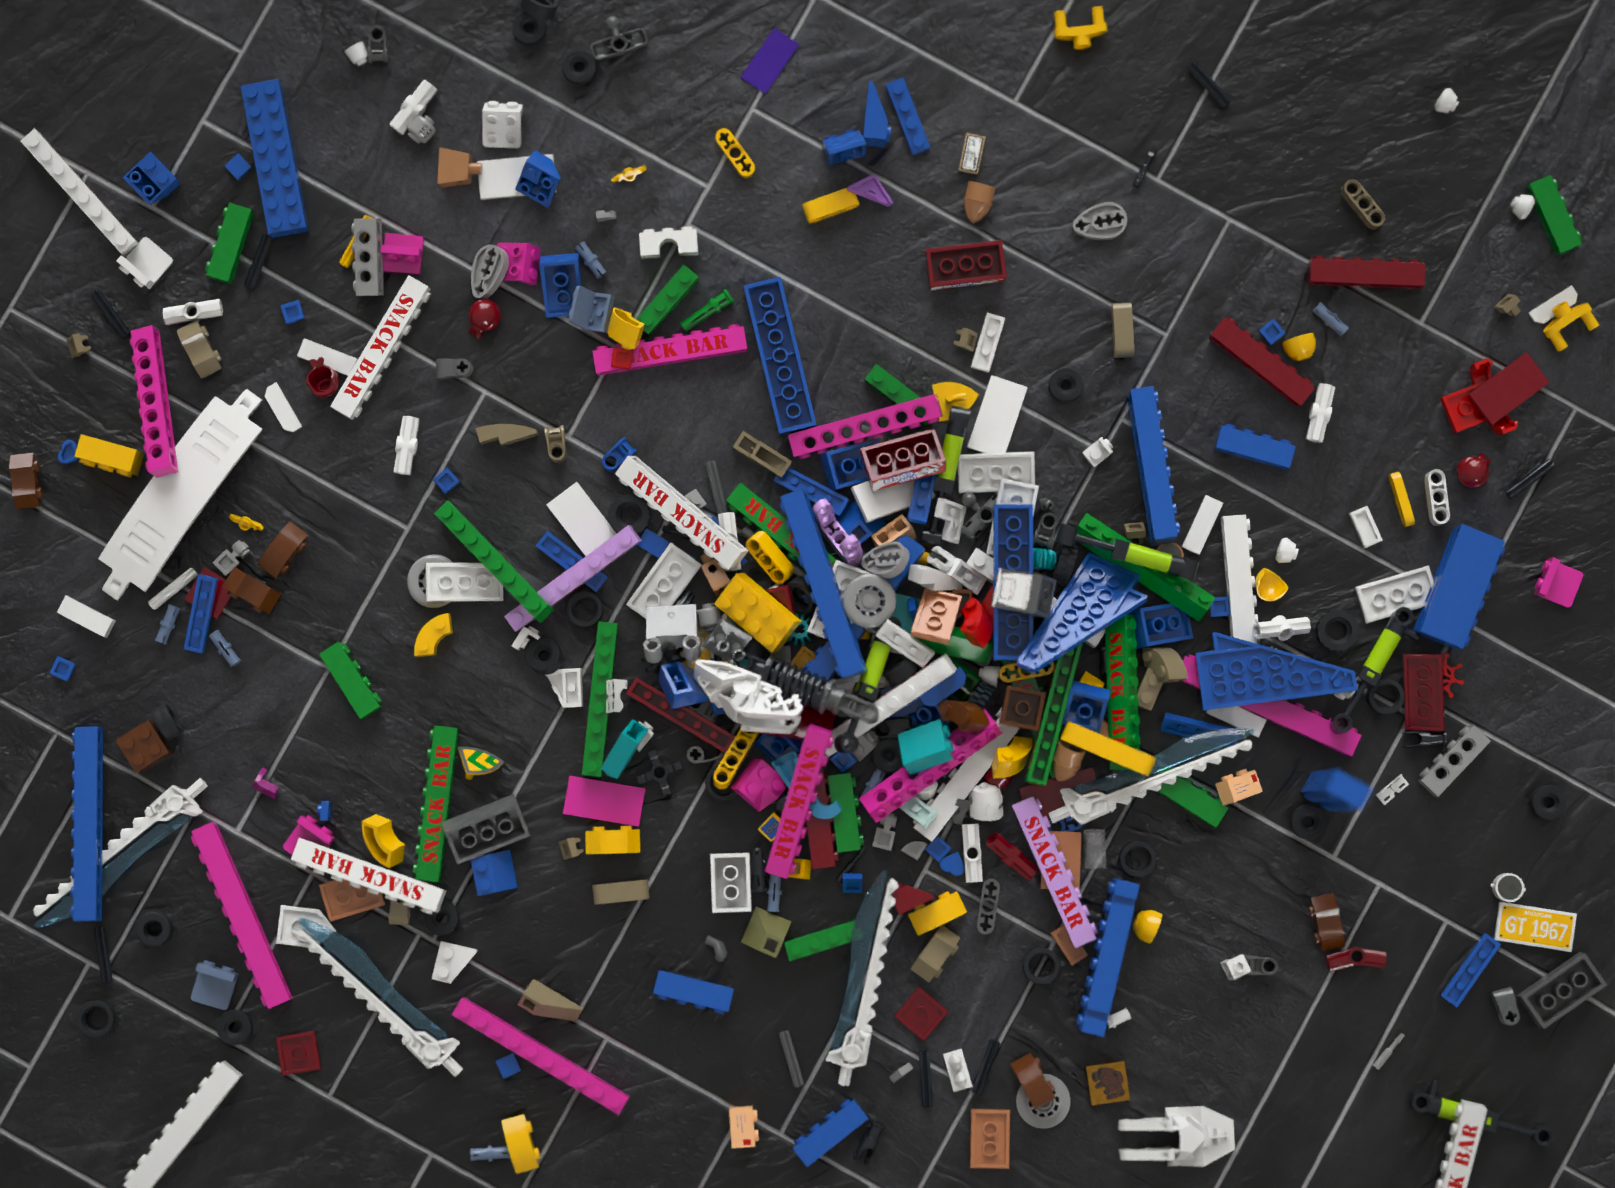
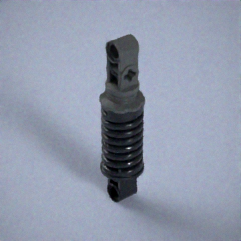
(812, 691)

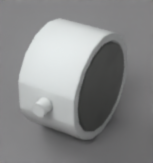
(1508, 887)

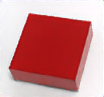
(622, 358)

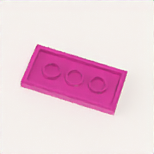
(604, 801)

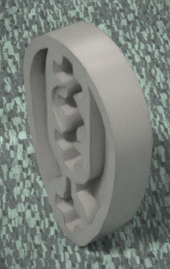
(1100, 211)
(481, 262)
(876, 560)

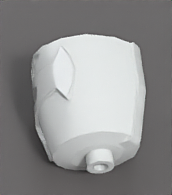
(986, 802)

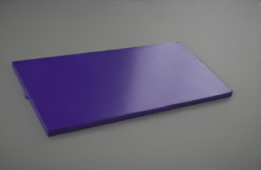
(769, 60)

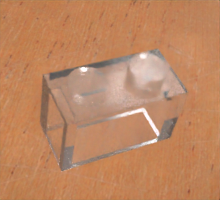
(1094, 848)

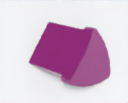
(264, 786)

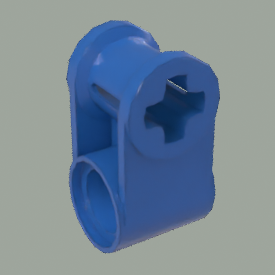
(618, 454)

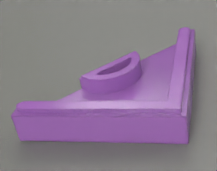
(871, 189)

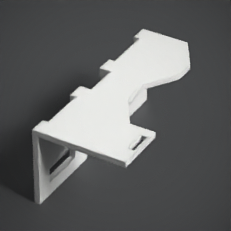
(619, 685)
(1395, 788)

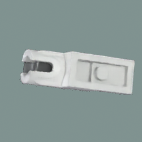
(957, 569)

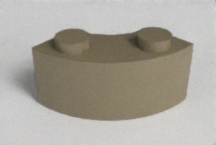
(199, 349)
(1165, 664)
(935, 953)

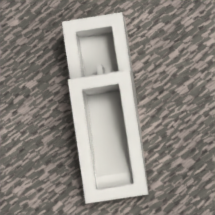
(932, 578)
(86, 616)

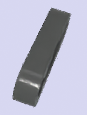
(995, 902)

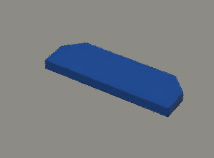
(943, 688)

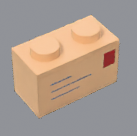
(1238, 787)
(742, 1126)

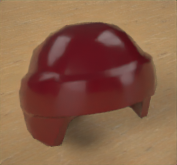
(483, 316)
(322, 380)
(1473, 471)

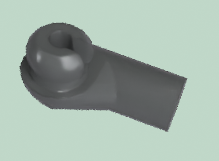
(719, 948)

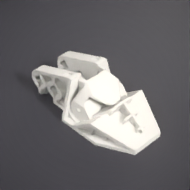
(747, 698)
(1202, 1134)

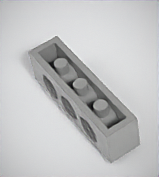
(374, 266)
(1477, 742)

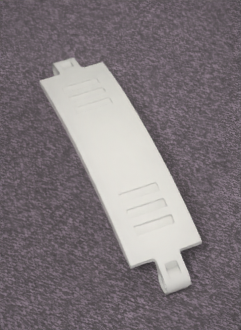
(175, 500)

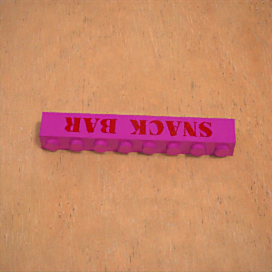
(676, 349)
(799, 800)

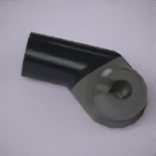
(1042, 505)

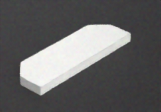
(1543, 312)
(282, 408)

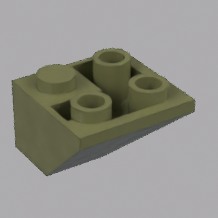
(766, 932)

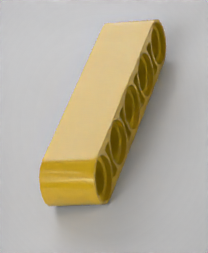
(1108, 748)
(736, 754)

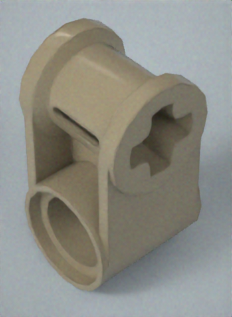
(556, 440)
(399, 913)

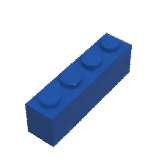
(1254, 447)
(693, 990)
(830, 1132)

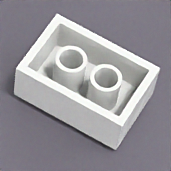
(730, 882)

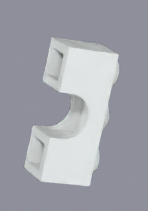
(652, 241)

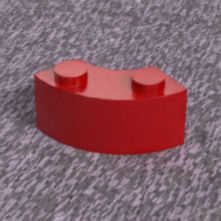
(977, 623)

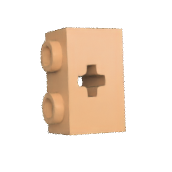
(893, 531)

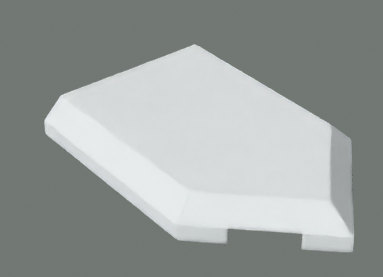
(290, 924)

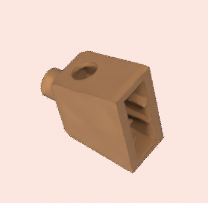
(456, 168)
(717, 580)

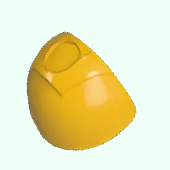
(1300, 347)
(1269, 585)
(1147, 925)

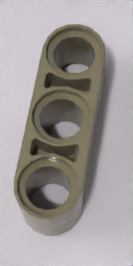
(1372, 207)
(1122, 330)
(620, 892)

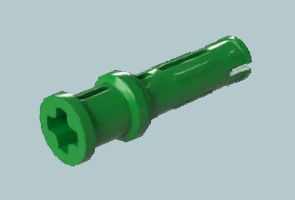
(717, 308)

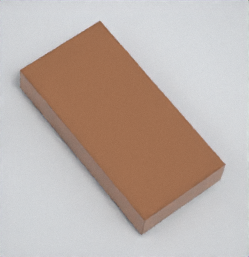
(1065, 943)

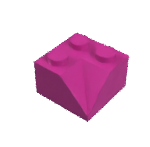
(759, 784)

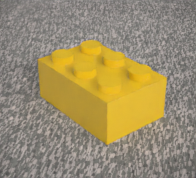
(109, 456)

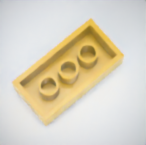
(757, 612)

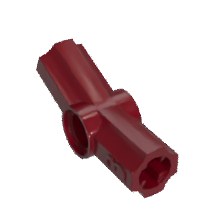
(1011, 856)
(1367, 958)

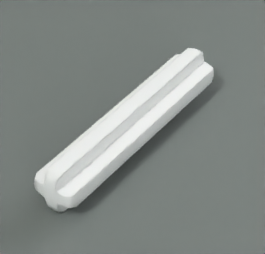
(172, 588)

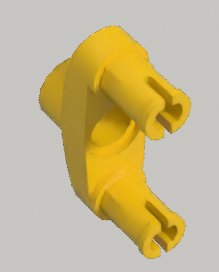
(1081, 34)
(1564, 316)

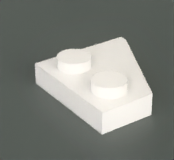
(568, 686)
(451, 961)

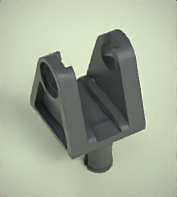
(727, 640)

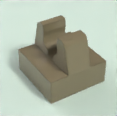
(1509, 305)
(967, 339)
(75, 345)
(1135, 530)
(569, 848)

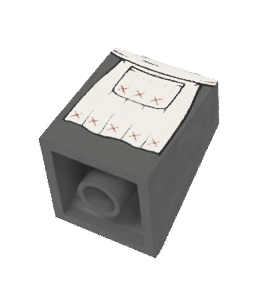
(1024, 593)

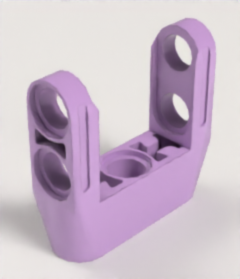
(850, 548)

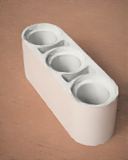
(1433, 506)

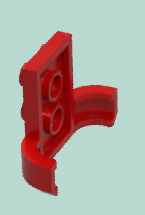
(1463, 413)

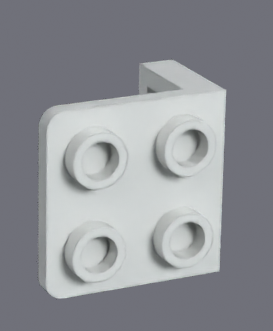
(502, 124)
(145, 263)

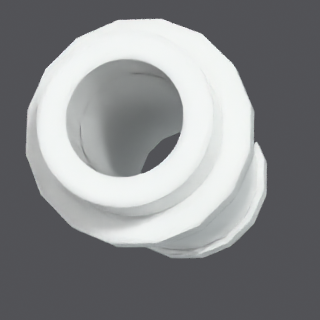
(1118, 1017)

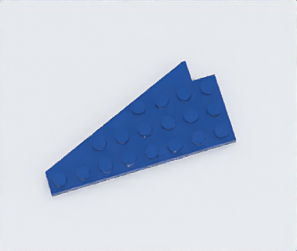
(1089, 603)
(1254, 674)

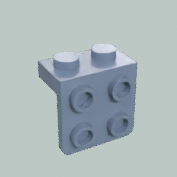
(591, 310)
(214, 985)

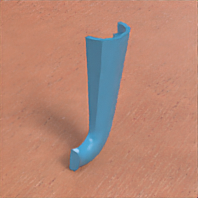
(785, 768)

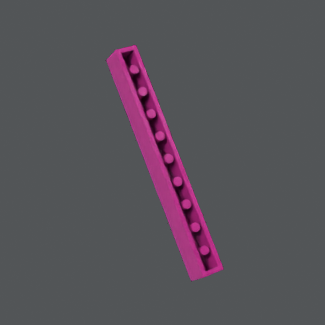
(1292, 717)
(241, 914)
(540, 1055)

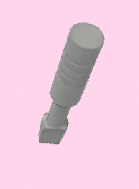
(1387, 1052)

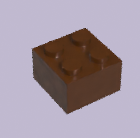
(1022, 708)
(144, 746)

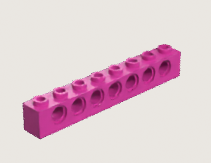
(160, 408)
(799, 439)
(902, 786)

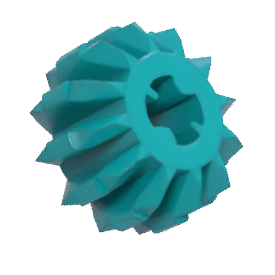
(1044, 559)
(804, 635)

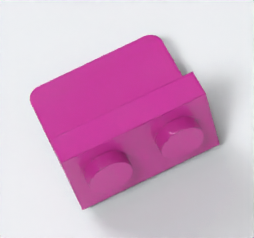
(522, 262)
(1558, 582)
(310, 831)

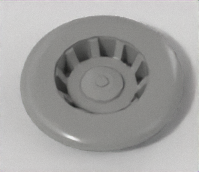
(414, 580)
(869, 600)
(1045, 1121)

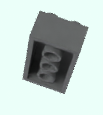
(485, 829)
(1561, 990)

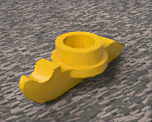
(629, 174)
(245, 522)

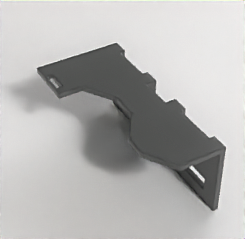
(964, 807)

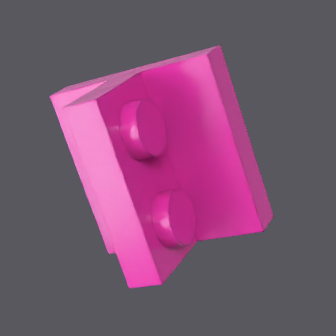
(402, 253)

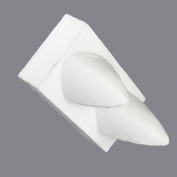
(957, 1070)

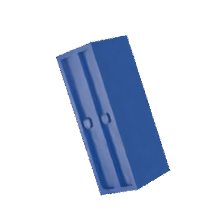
(1459, 587)

